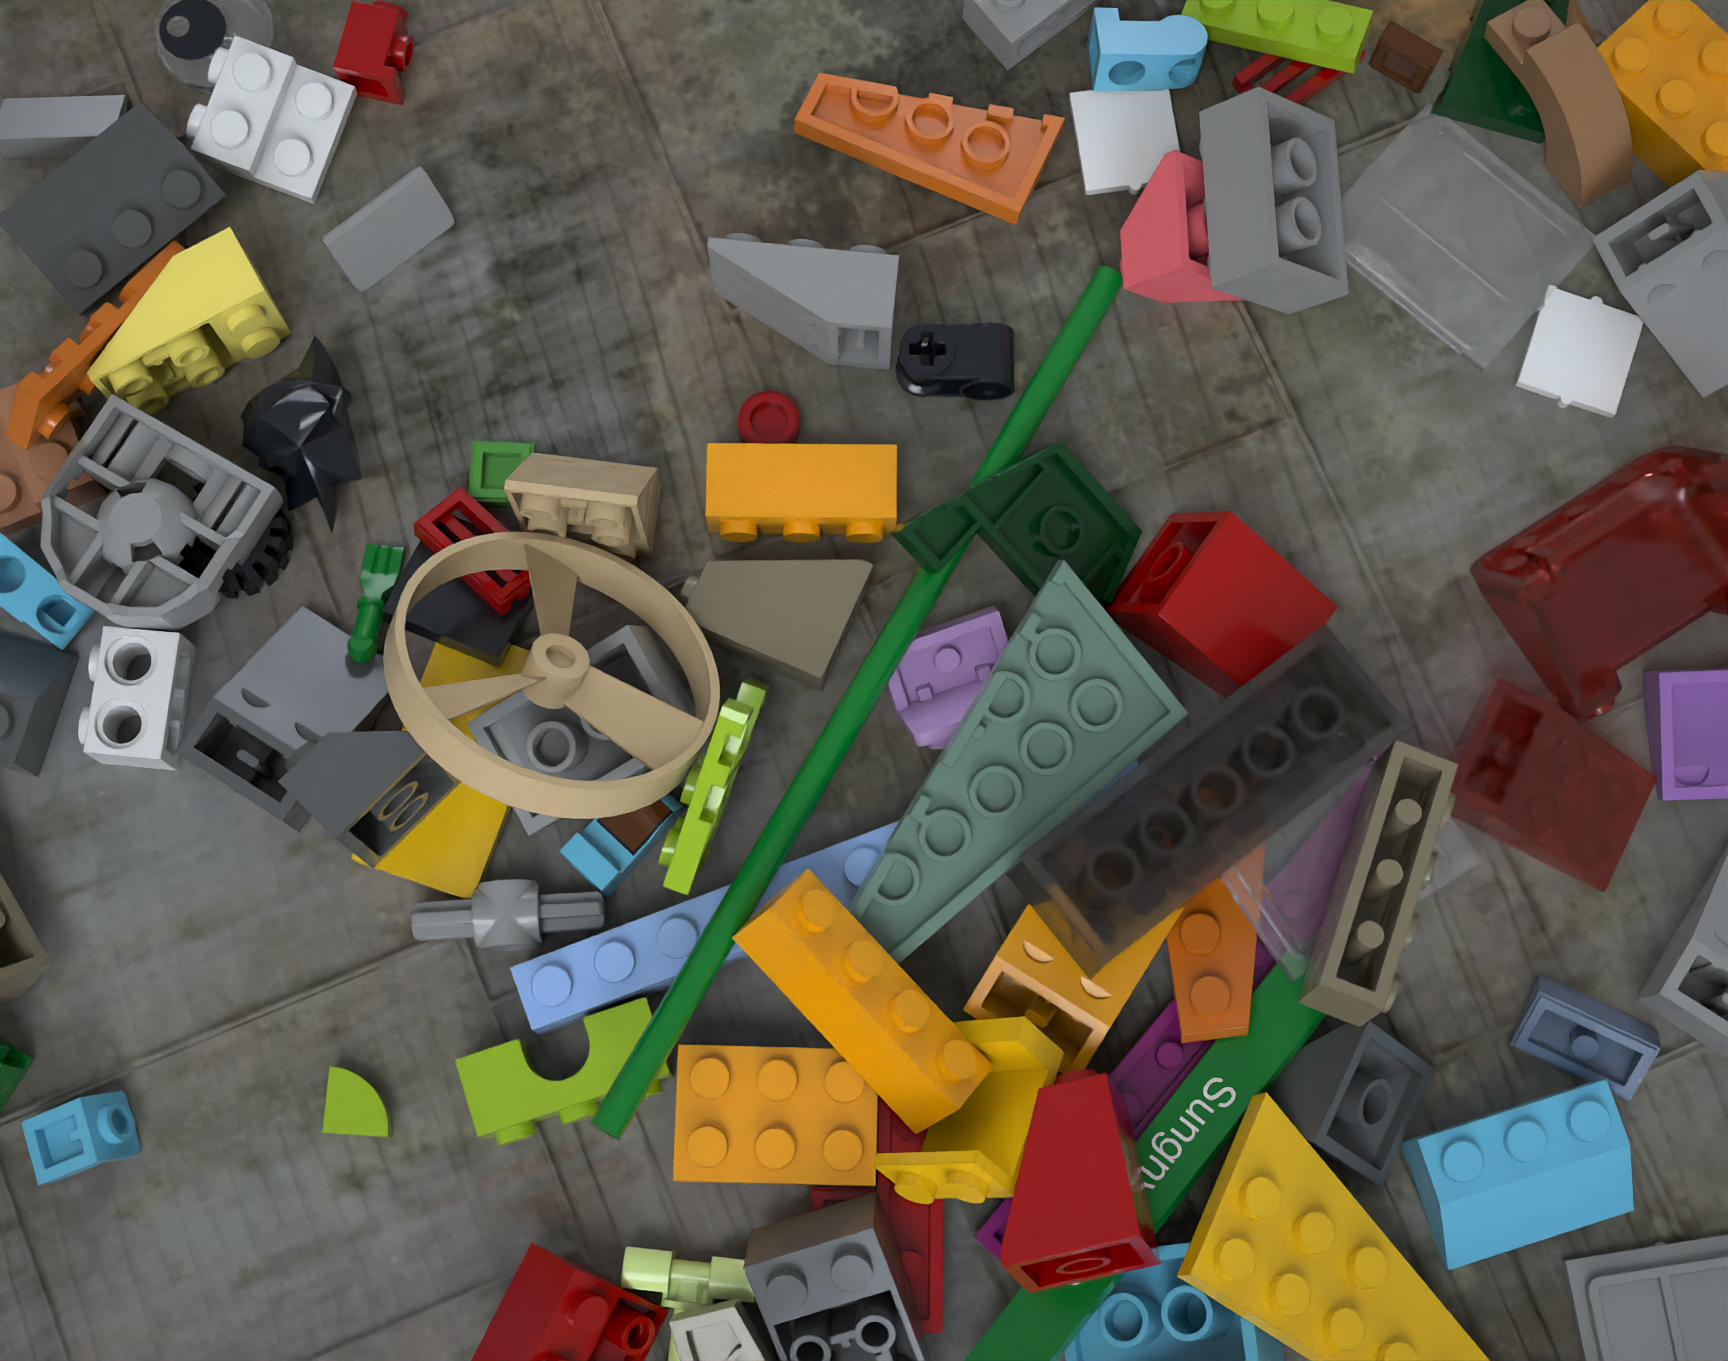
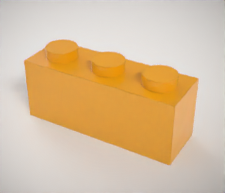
(801, 491)

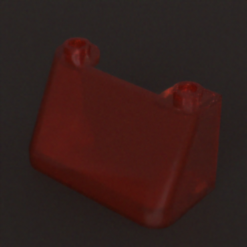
(1613, 573)

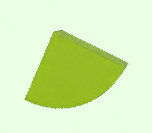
(354, 1106)

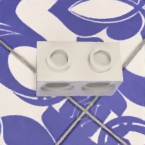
(156, 697)

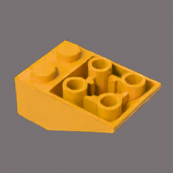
(1043, 983)

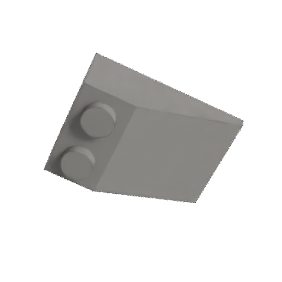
(563, 742)

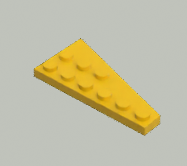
(1307, 1259)

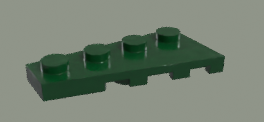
(1482, 85)

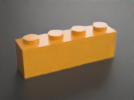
(863, 1002)

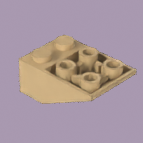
(588, 502)

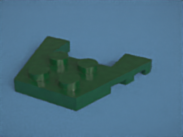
(1031, 518)

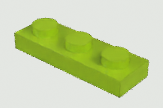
(1299, 30)

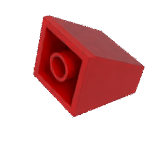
(1217, 600)
(1078, 1190)

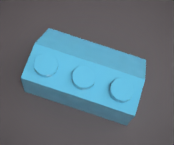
(1523, 1173)

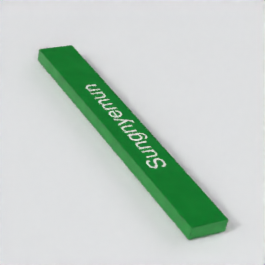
(1171, 1158)

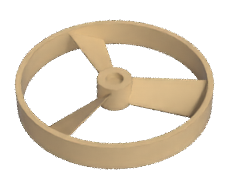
(559, 676)

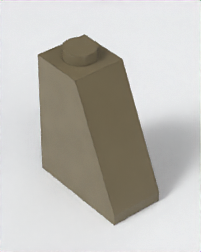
(780, 611)

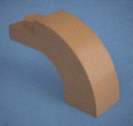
(1575, 97)

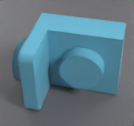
(80, 1136)

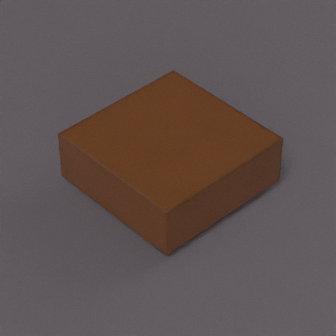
(1405, 57)

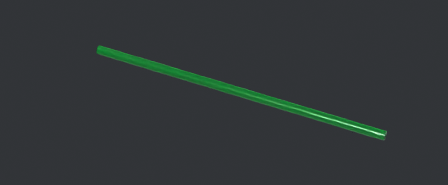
(840, 731)

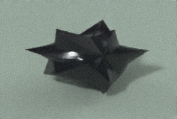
(305, 432)

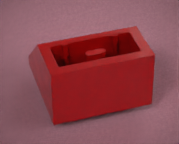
(568, 1314)

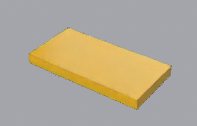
(460, 835)

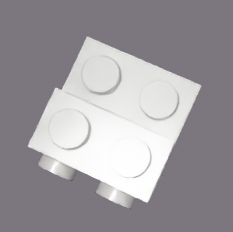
(270, 119)

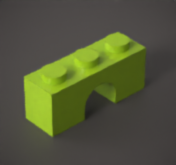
(511, 1096)

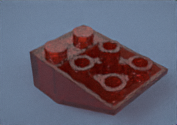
(1547, 784)

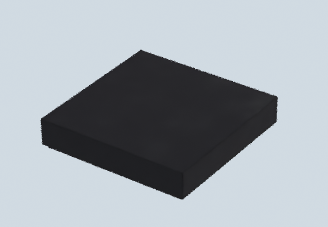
(459, 615)

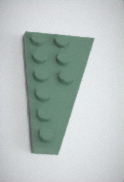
(1035, 744)

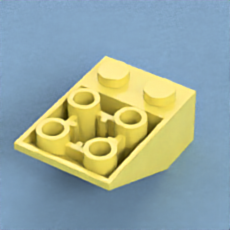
(190, 326)

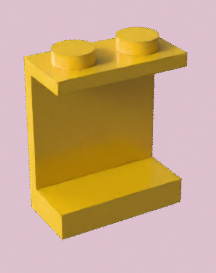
(982, 1143)

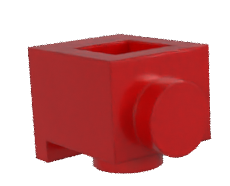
(375, 50)

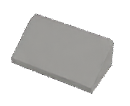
(55, 124)
(388, 230)

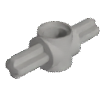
(508, 915)

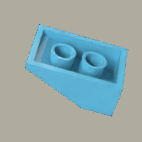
(1167, 1319)

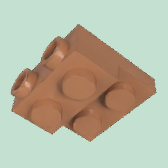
(29, 472)

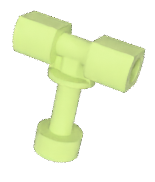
(685, 1282)

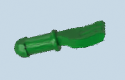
(378, 577)

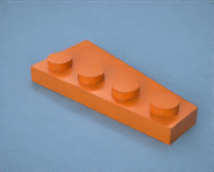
(952, 149)
(44, 400)
(1212, 966)

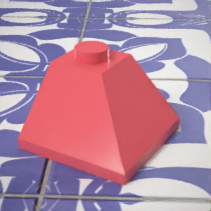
(1168, 236)

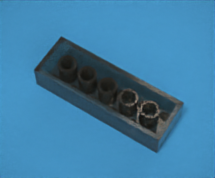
(1206, 801)

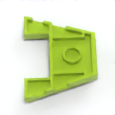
(710, 787)

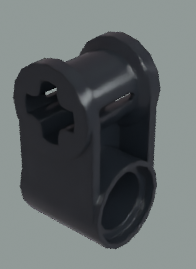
(966, 361)

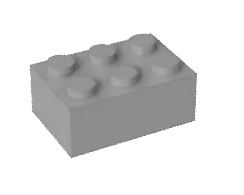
(1273, 202)

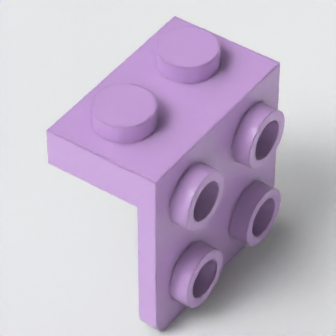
(945, 674)

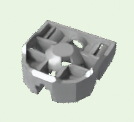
(125, 454)

